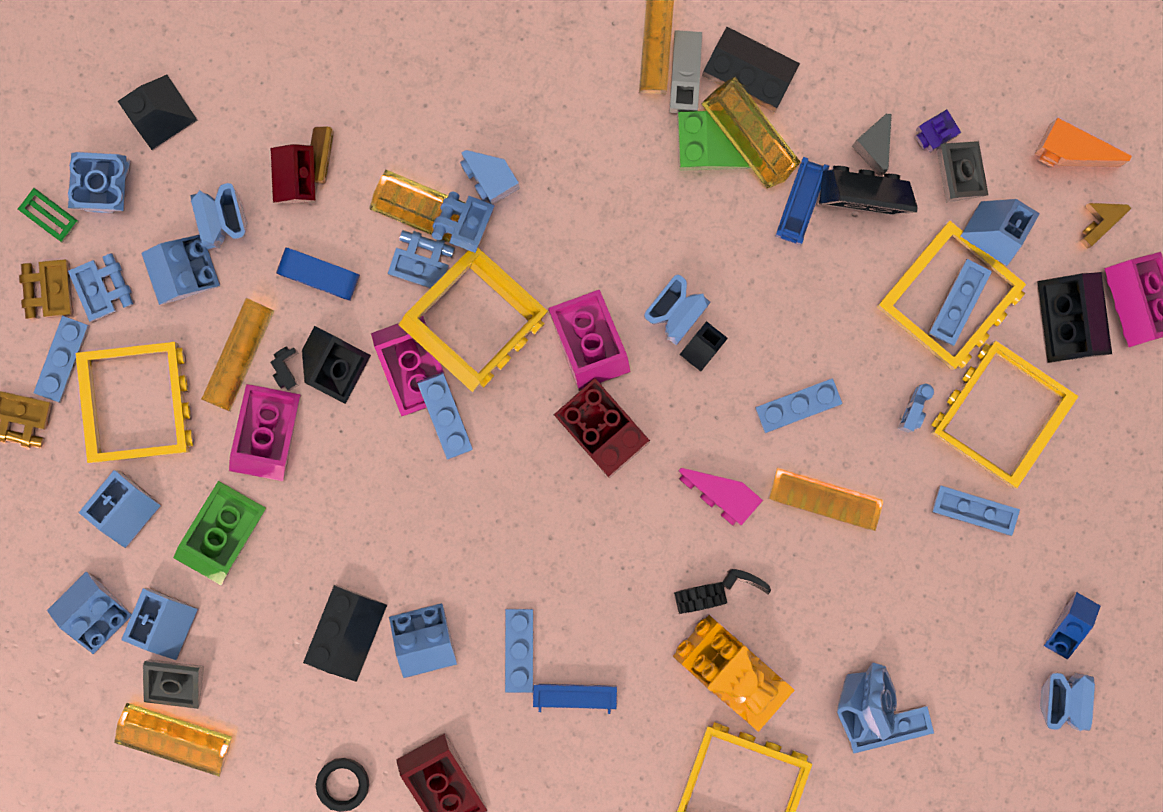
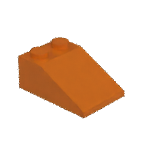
(1071, 146)

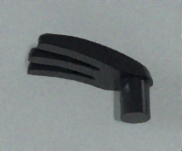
(742, 576)

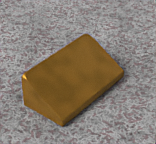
(322, 143)

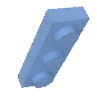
(960, 302)
(61, 359)
(798, 405)
(445, 415)
(975, 510)
(518, 650)
(908, 725)

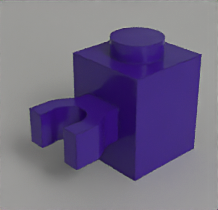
(937, 131)

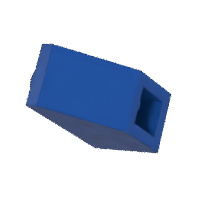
(1073, 625)

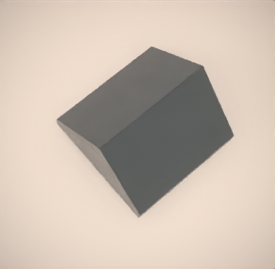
(875, 145)
(962, 171)
(172, 683)

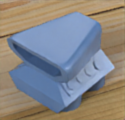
(97, 182)
(219, 216)
(676, 309)
(1068, 701)
(868, 703)

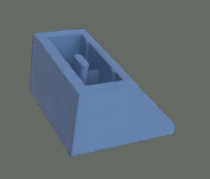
(492, 175)
(1000, 227)
(180, 269)
(119, 508)
(89, 613)
(159, 624)
(422, 640)

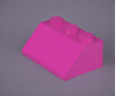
(1138, 297)

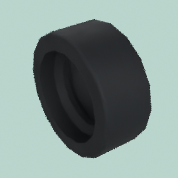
(331, 803)

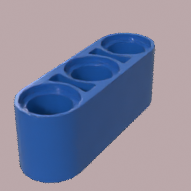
(317, 274)

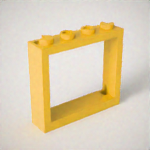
(505, 287)
(980, 335)
(1066, 401)
(89, 408)
(747, 741)

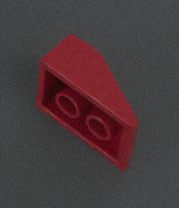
(439, 778)

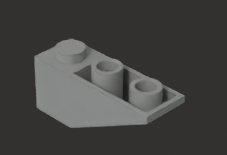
(685, 71)

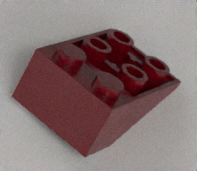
(602, 428)

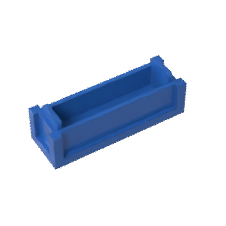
(801, 202)
(575, 696)

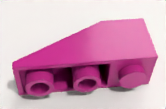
(729, 495)

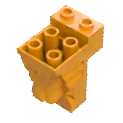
(733, 672)

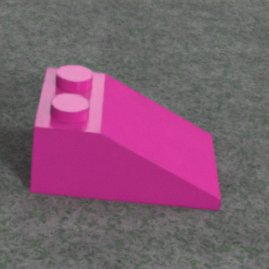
(589, 339)
(404, 365)
(264, 432)

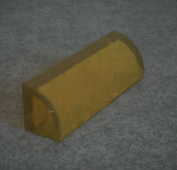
(656, 46)
(751, 133)
(409, 202)
(238, 354)
(825, 499)
(172, 739)

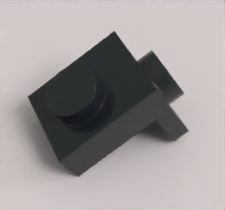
(283, 375)

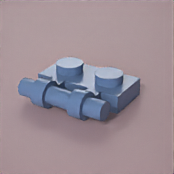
(471, 224)
(417, 268)
(92, 289)
(913, 415)

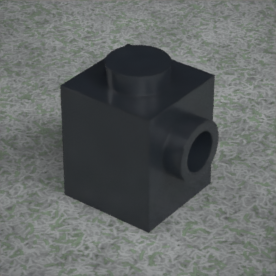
(701, 351)

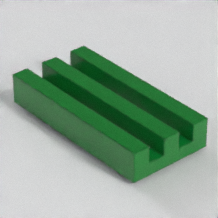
(66, 228)

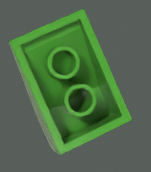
(704, 144)
(219, 533)

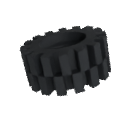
(700, 598)

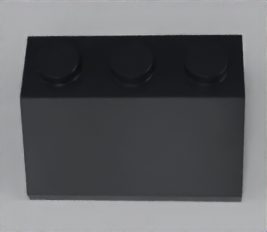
(757, 67)
(867, 192)
(1074, 317)
(345, 633)

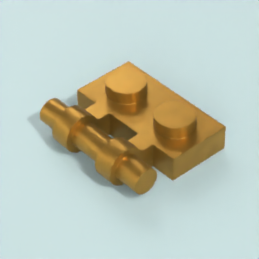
(54, 289)
(26, 412)

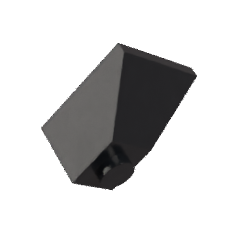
(157, 111)
(332, 364)

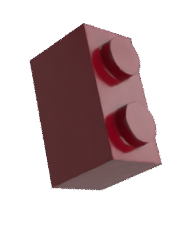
(293, 174)

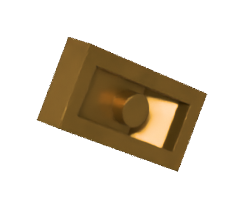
(1107, 216)

